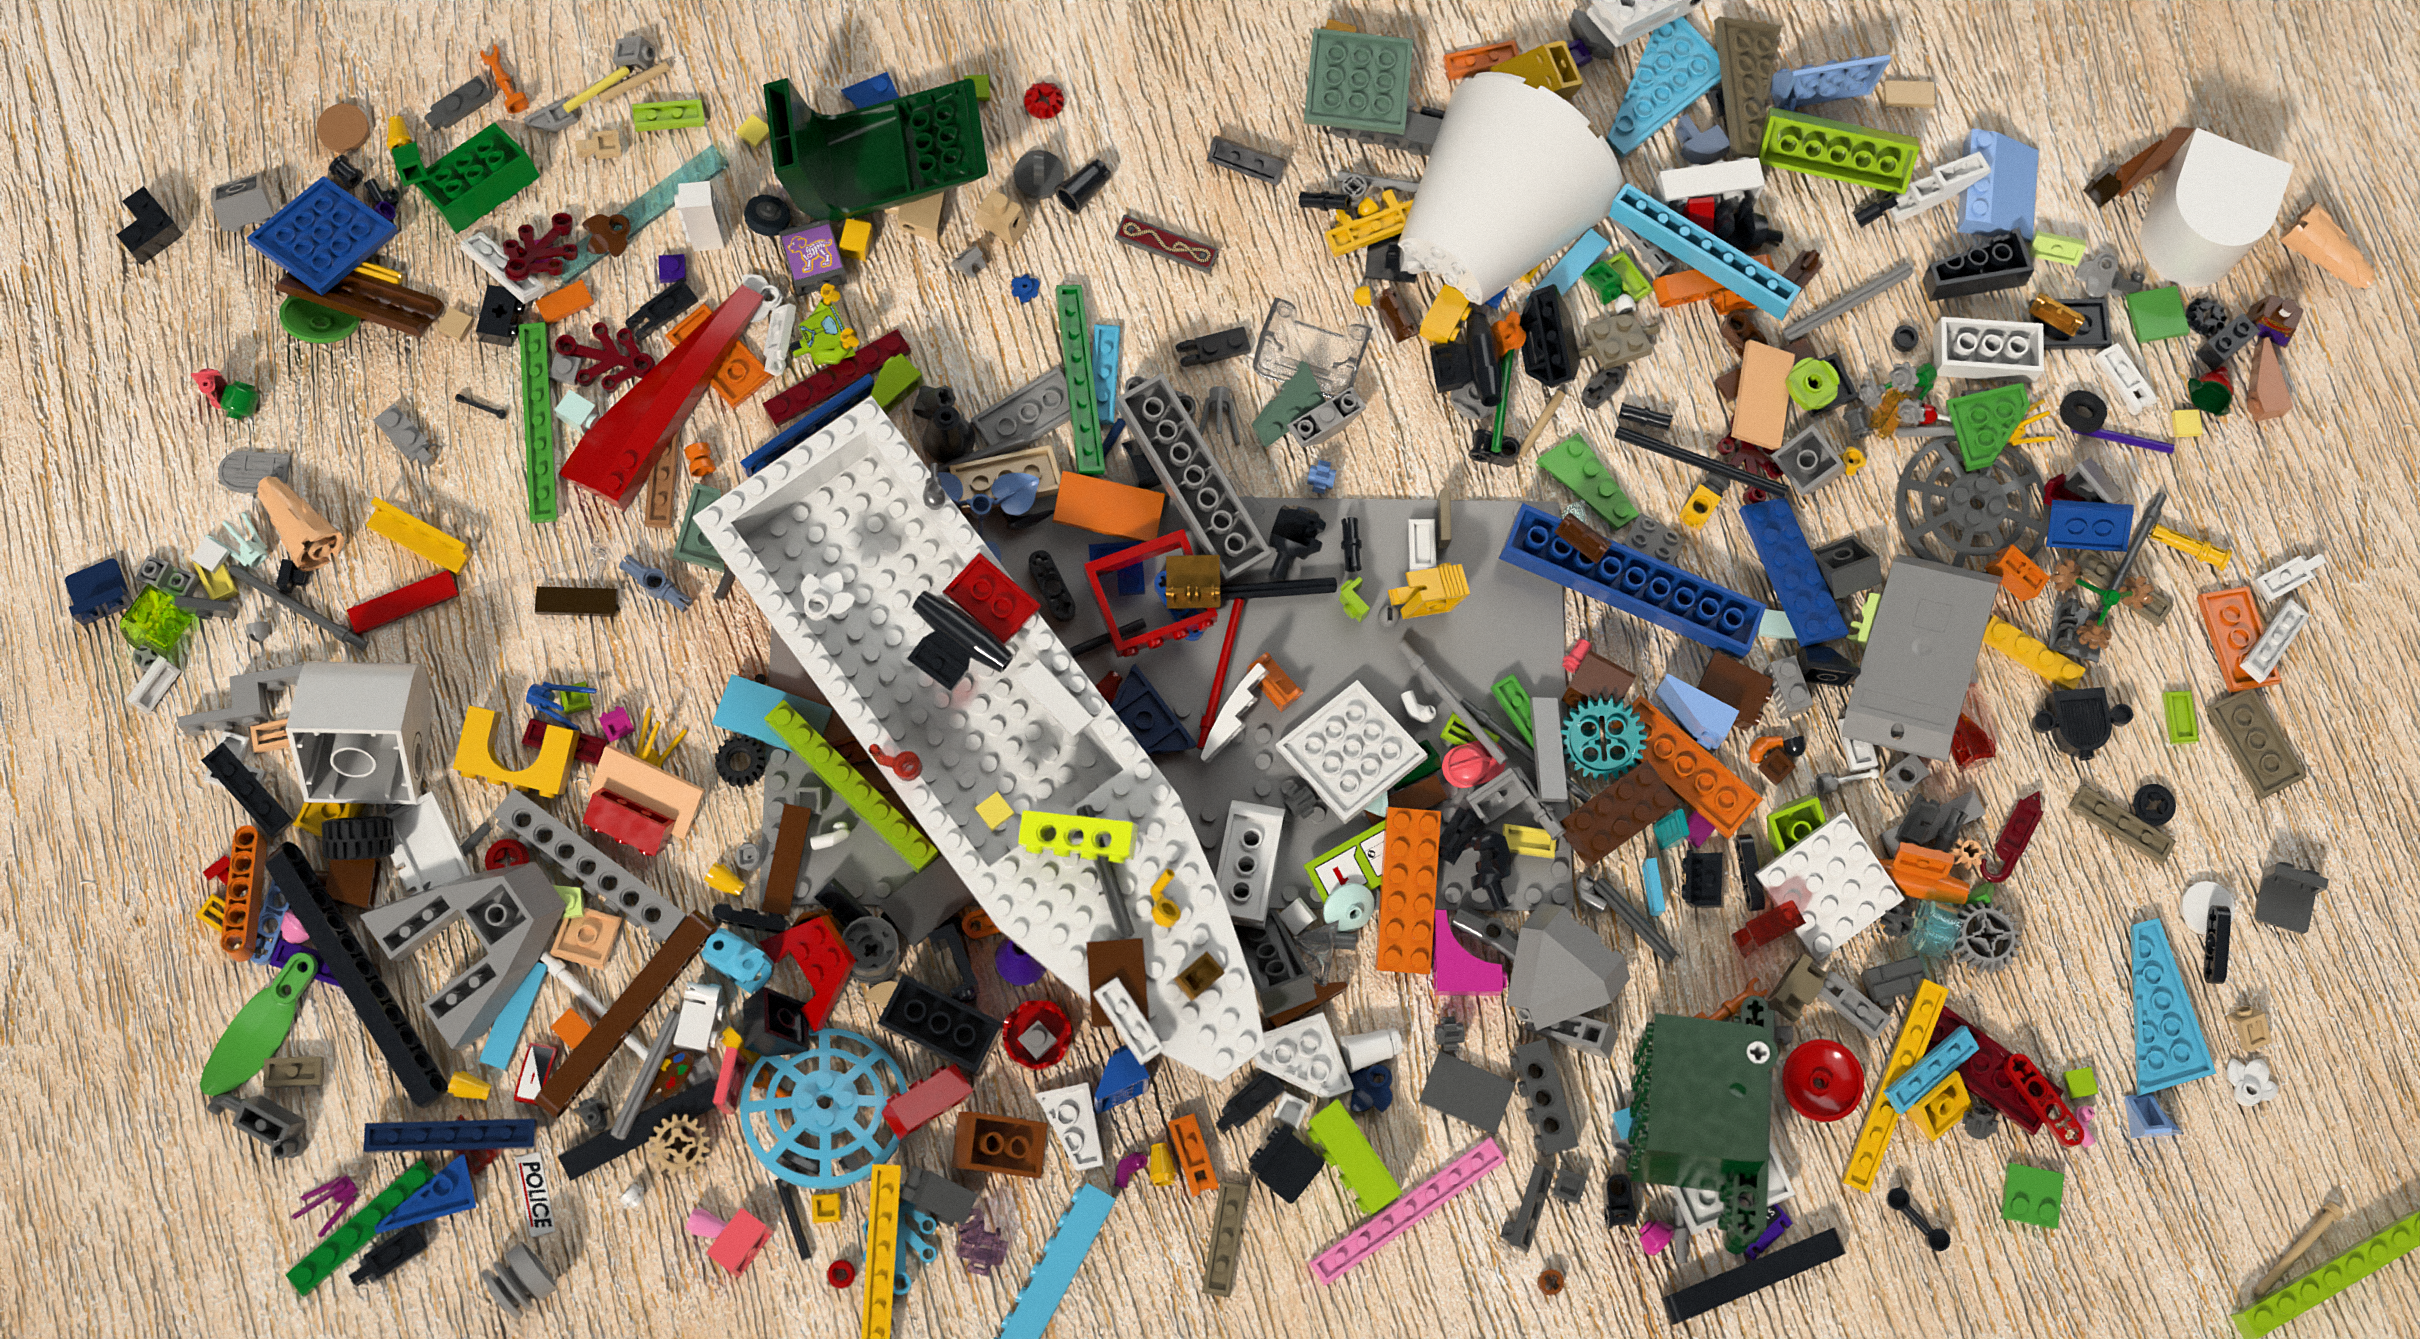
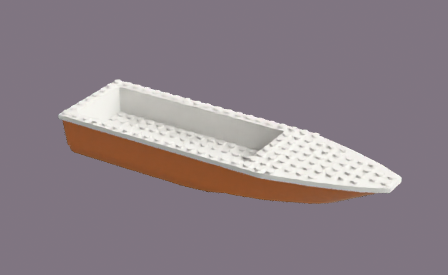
(858, 509)

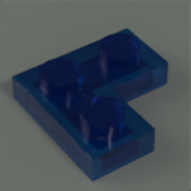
(1130, 578)

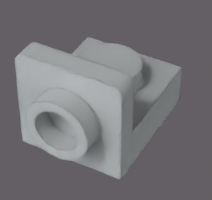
(634, 51)

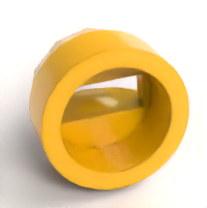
(1367, 207)
(1362, 296)

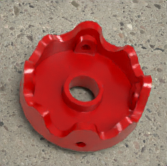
(1022, 1019)

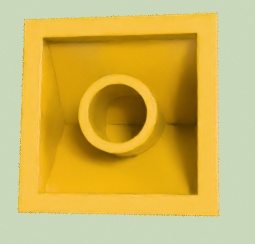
(1941, 1107)

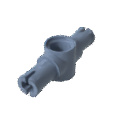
(667, 589)

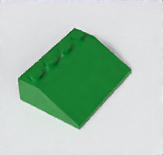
(477, 177)

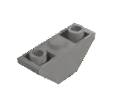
(1327, 419)

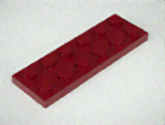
(1985, 1074)

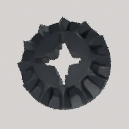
(2195, 315)
(2155, 793)

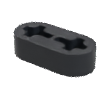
(1606, 391)

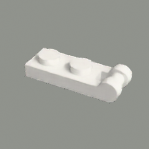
(2126, 378)

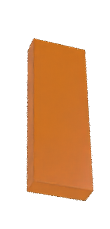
(1478, 60)

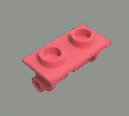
(211, 384)

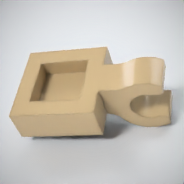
(604, 145)

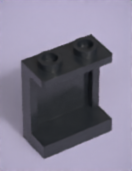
(948, 938)

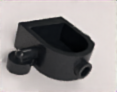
(2080, 720)

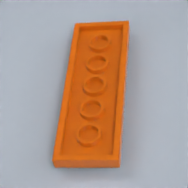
(1693, 772)
(1408, 890)

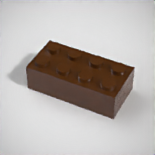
(1618, 813)

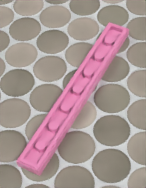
(1407, 1211)

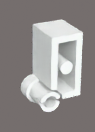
(700, 1018)

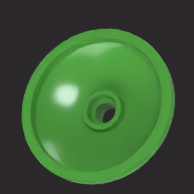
(316, 322)

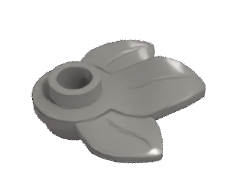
(2097, 278)

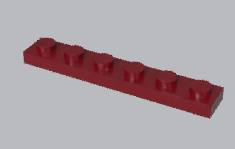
(834, 378)

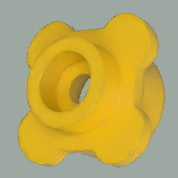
(1857, 457)

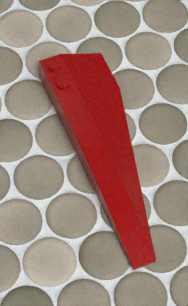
(635, 432)

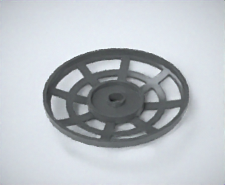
(1958, 507)

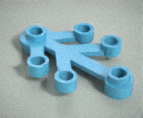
(905, 1234)

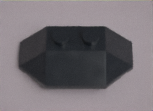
(1550, 342)

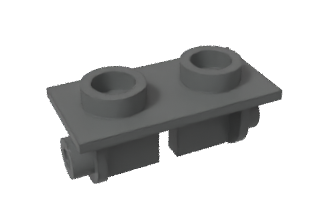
(1919, 813)
(593, 1113)

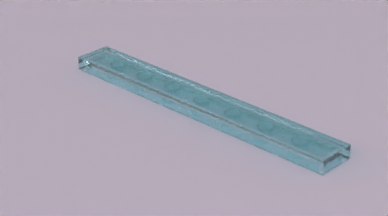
(649, 207)

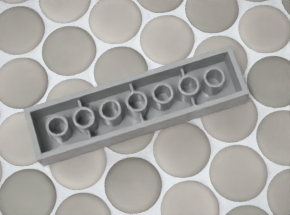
(1192, 476)

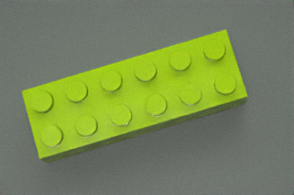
(1838, 150)

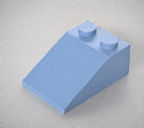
(1698, 713)

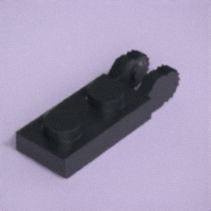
(662, 309)
(1215, 347)
(750, 919)

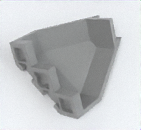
(1562, 969)

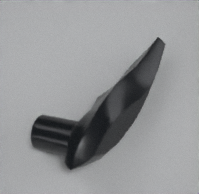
(1026, 521)

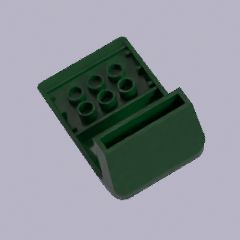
(875, 153)

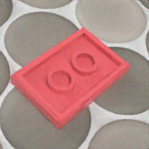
(730, 1081)

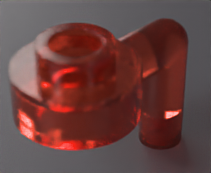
(898, 763)

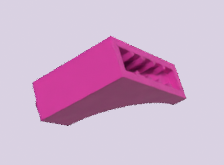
(1457, 970)

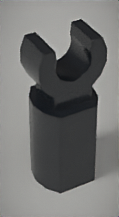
(1874, 209)

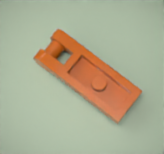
(1192, 1154)

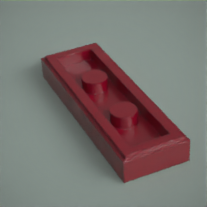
(588, 748)

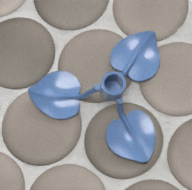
(1013, 491)

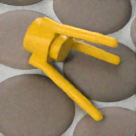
(2016, 437)
(646, 752)

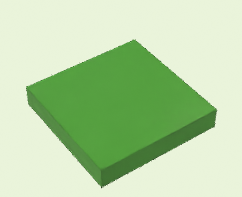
(2157, 314)

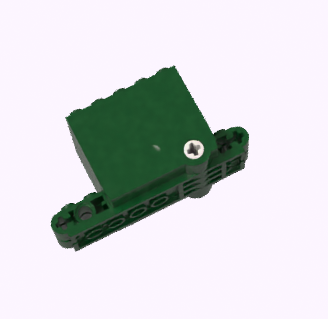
(1707, 1112)

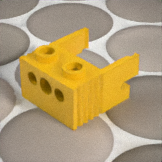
(1431, 591)

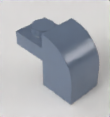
(1701, 147)

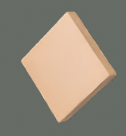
(587, 938)

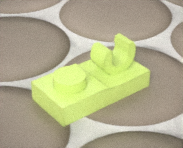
(2057, 248)
(1869, 613)

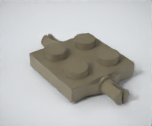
(1618, 340)

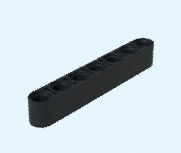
(1753, 1276)

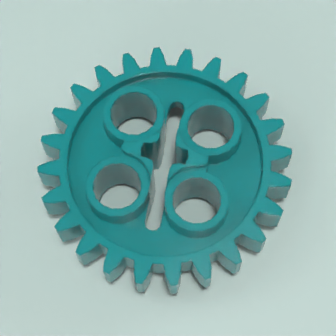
(1627, 736)

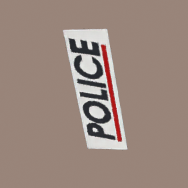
(535, 1194)

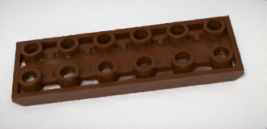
(372, 300)

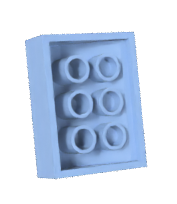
(1828, 81)
(2005, 195)

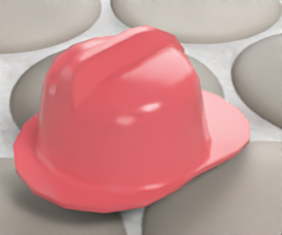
(1470, 765)

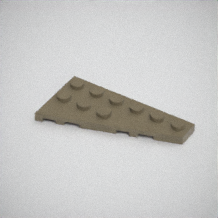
(1746, 76)

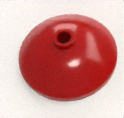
(1840, 1078)

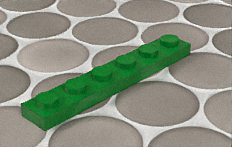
(356, 1232)

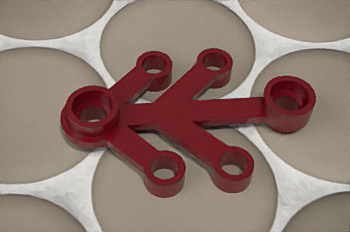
(521, 268)
(609, 358)
(1749, 455)

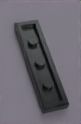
(247, 790)

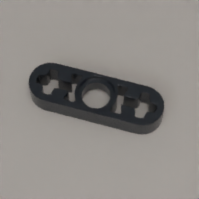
(1037, 572)
(1748, 866)
(2217, 944)

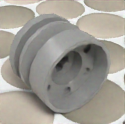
(518, 1281)

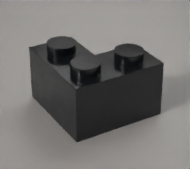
(151, 230)

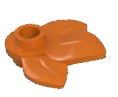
(1509, 333)

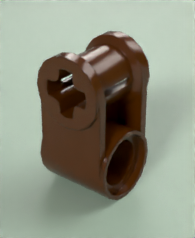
(1738, 337)

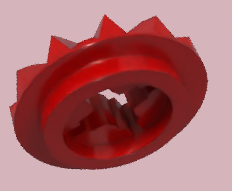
(1040, 109)
(499, 851)

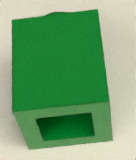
(410, 164)

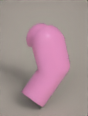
(2083, 1116)

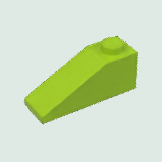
(895, 383)

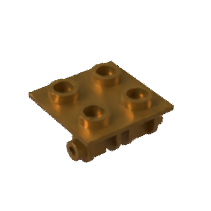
(1193, 581)

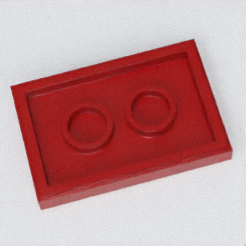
(991, 598)

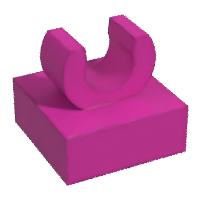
(616, 723)

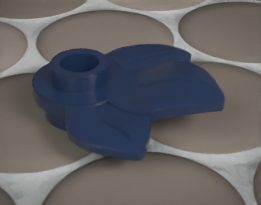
(1369, 1093)

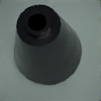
(948, 435)

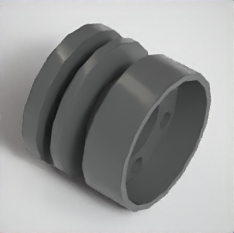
(876, 936)

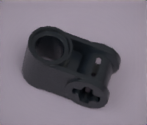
(1487, 456)
(1618, 1204)

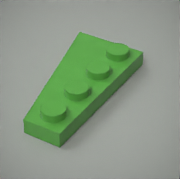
(1586, 477)

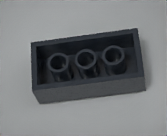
(940, 1025)

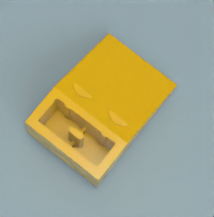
(1547, 66)

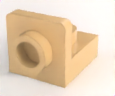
(2251, 1027)

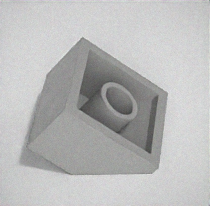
(242, 203)
(1809, 461)
(2092, 483)

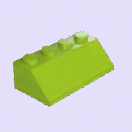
(1354, 1158)

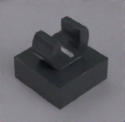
(290, 576)

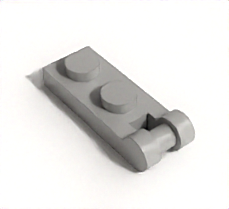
(1854, 1006)

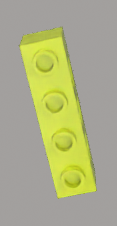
(1035, 825)

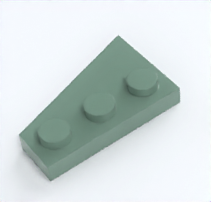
(1295, 400)

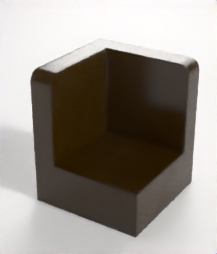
(2104, 186)

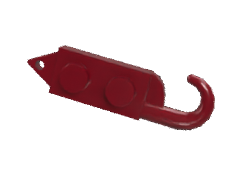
(2015, 836)

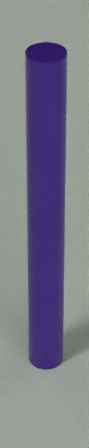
(2130, 440)

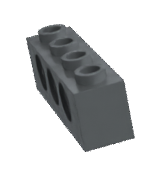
(1539, 1055)

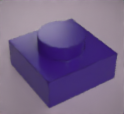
(672, 268)

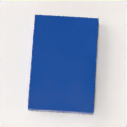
(2089, 525)

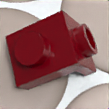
(2055, 491)

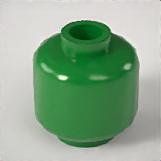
(239, 400)

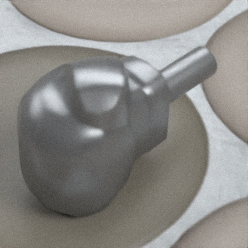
(933, 493)

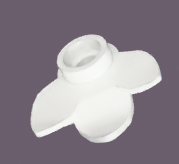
(761, 286)
(827, 593)
(2252, 1078)

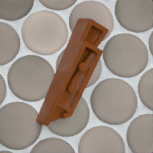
(2151, 160)

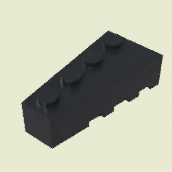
(1981, 269)

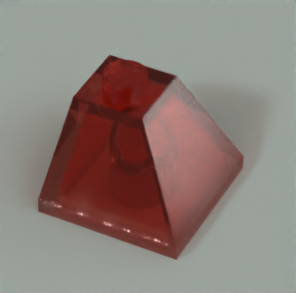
(1971, 745)

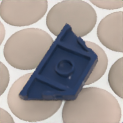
(1149, 717)

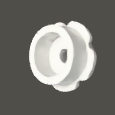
(632, 1196)

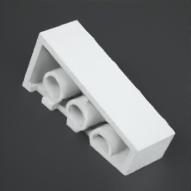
(700, 215)

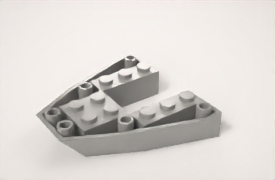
(510, 915)

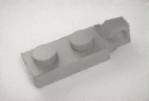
(404, 435)

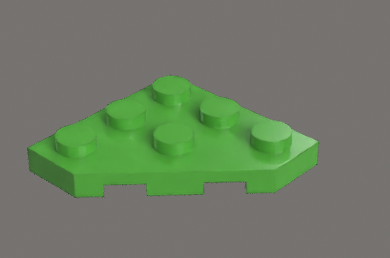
(1986, 422)

